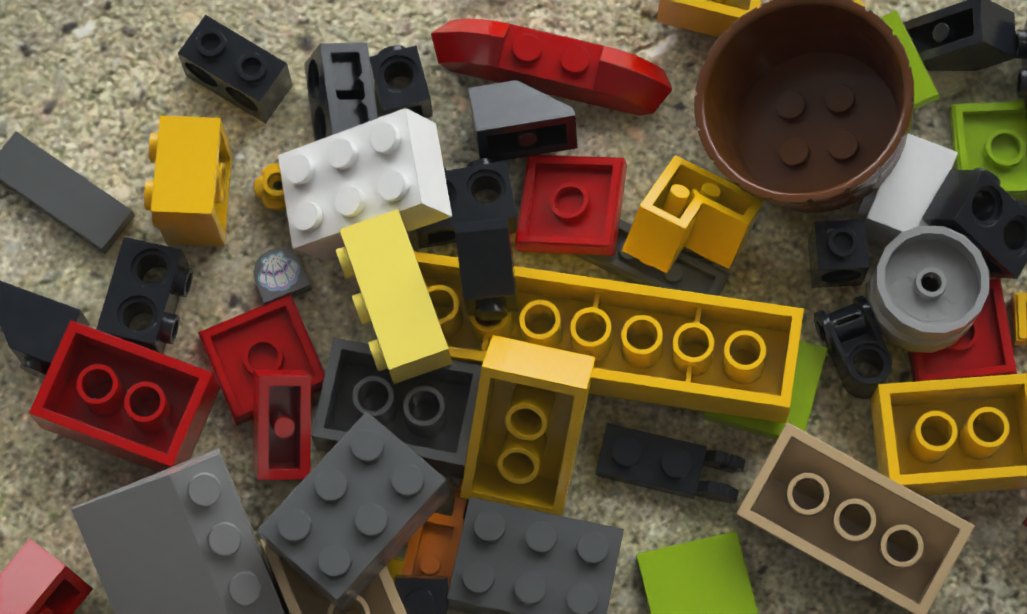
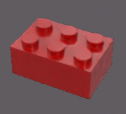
(124, 399)

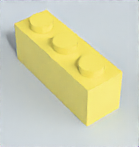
(393, 297)

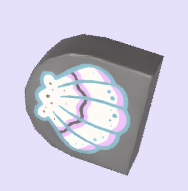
(280, 274)

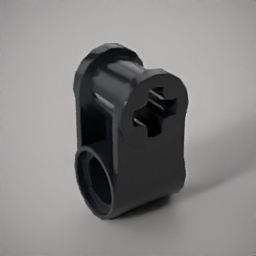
(854, 338)

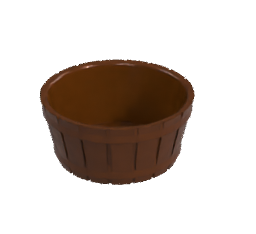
(806, 103)

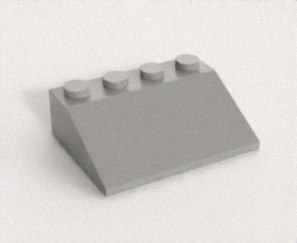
(178, 544)

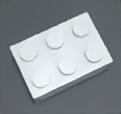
(361, 176)

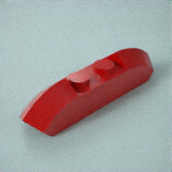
(551, 64)

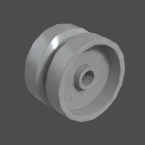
(934, 261)

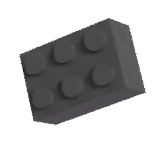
(425, 412)
(354, 511)
(532, 562)

